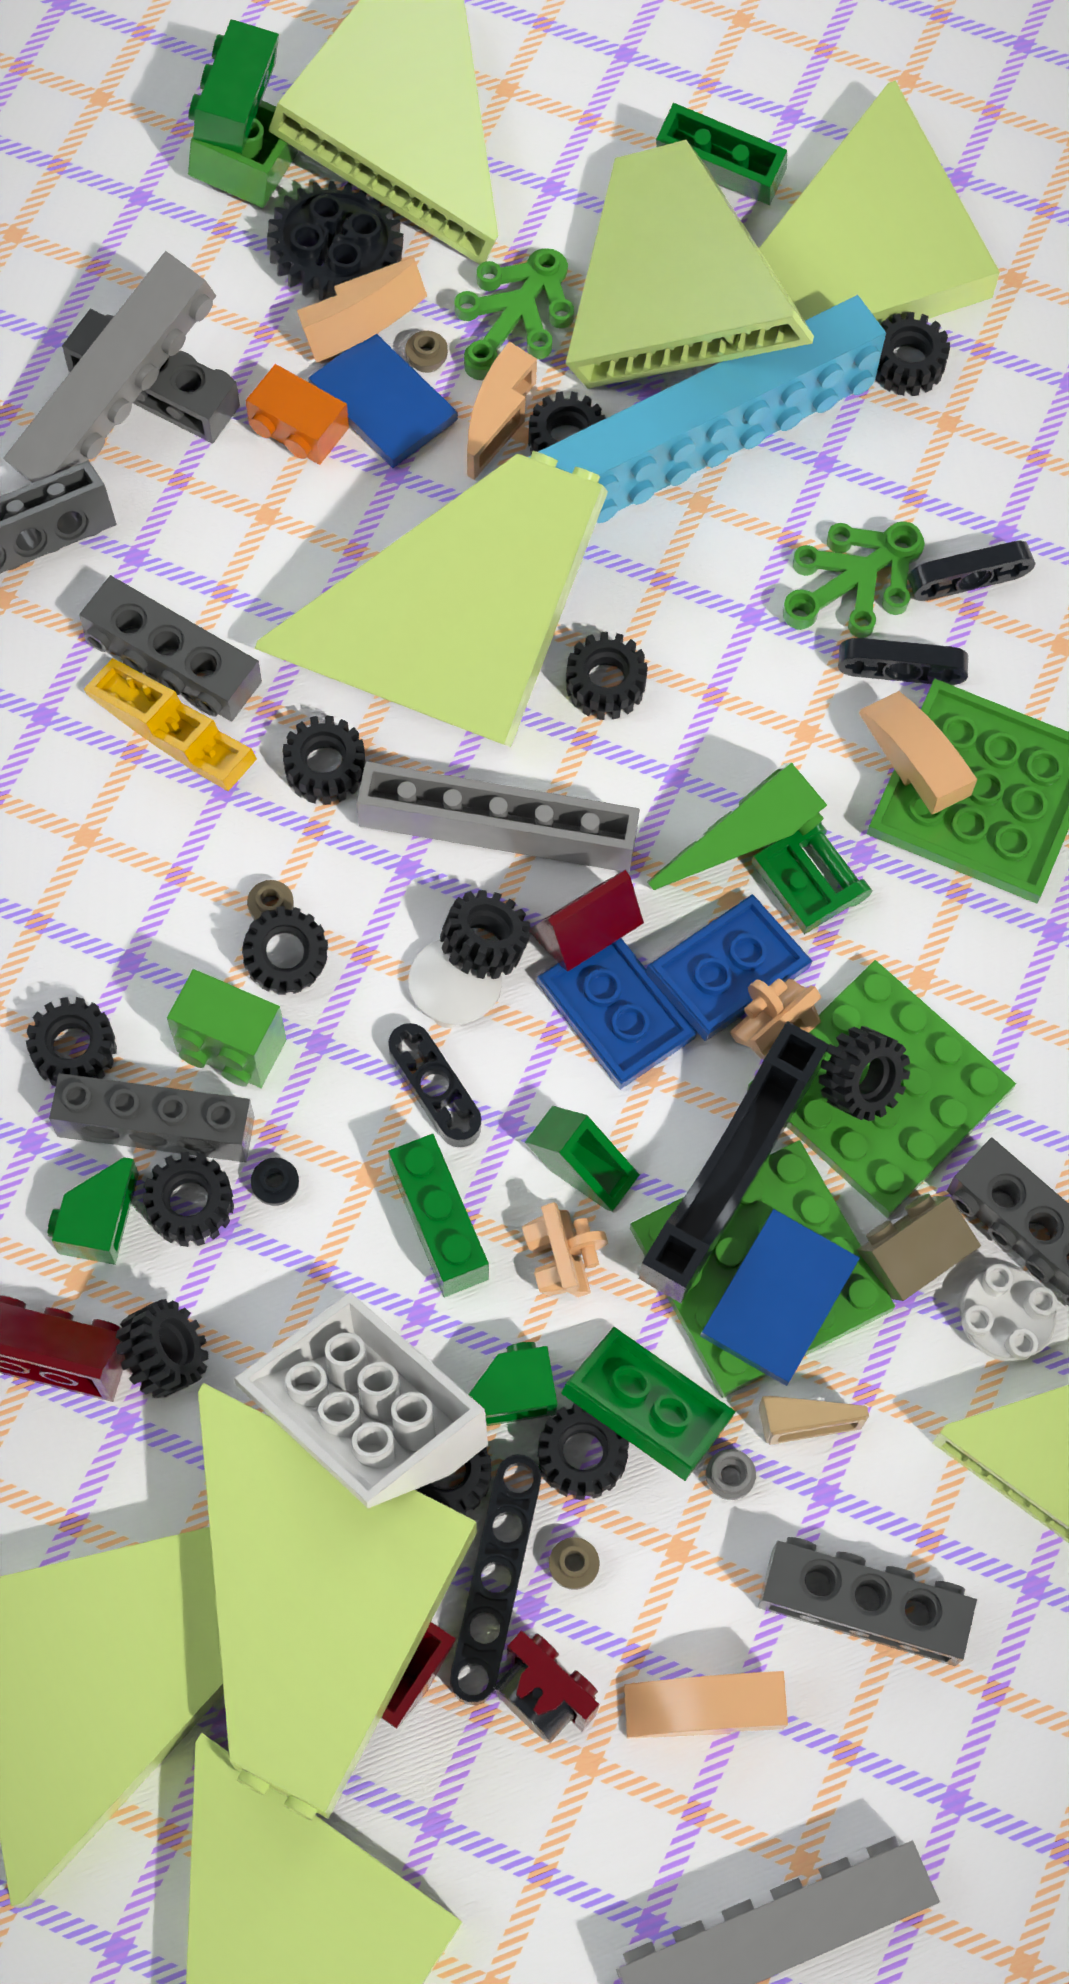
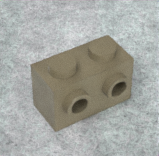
(918, 1245)

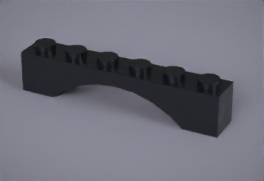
(734, 1163)

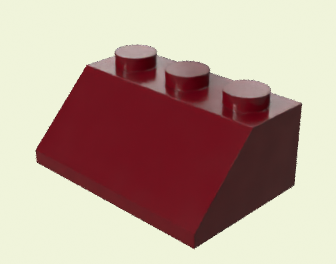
(59, 1351)

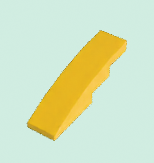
(169, 724)

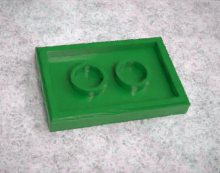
(648, 1403)

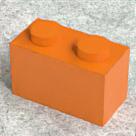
(297, 414)

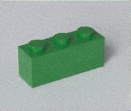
(233, 85)
(731, 155)
(438, 1215)

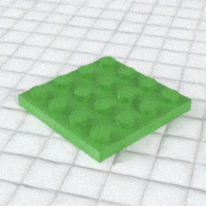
(1018, 806)
(943, 1100)
(797, 1191)

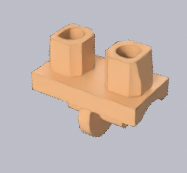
(772, 1009)
(557, 1231)

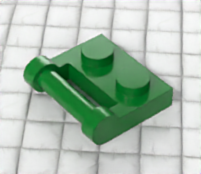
(800, 883)

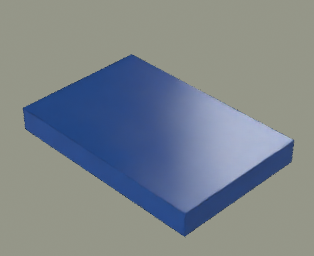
(385, 399)
(714, 967)
(617, 1012)
(780, 1297)

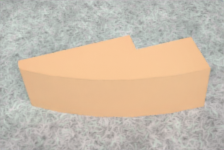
(362, 308)
(499, 406)
(919, 751)
(706, 1705)

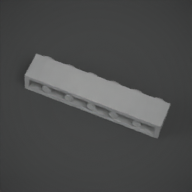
(113, 371)
(497, 817)
(794, 1925)

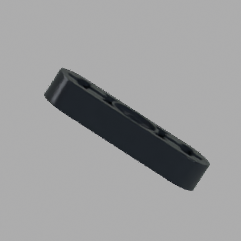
(971, 570)
(903, 661)
(428, 1050)

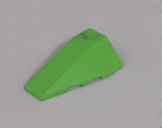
(764, 816)

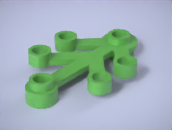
(515, 305)
(858, 572)

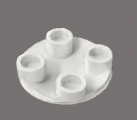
(447, 992)
(1008, 1313)

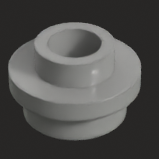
(738, 1461)

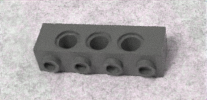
(198, 412)
(52, 515)
(123, 607)
(152, 1117)
(1033, 1202)
(948, 1607)

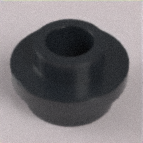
(275, 1195)

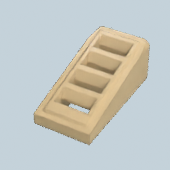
(799, 1419)

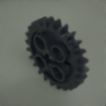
(314, 223)

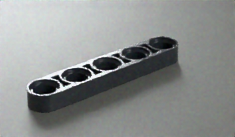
(496, 1604)

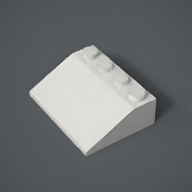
(366, 1404)

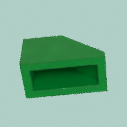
(582, 1156)
(95, 1214)
(517, 1385)

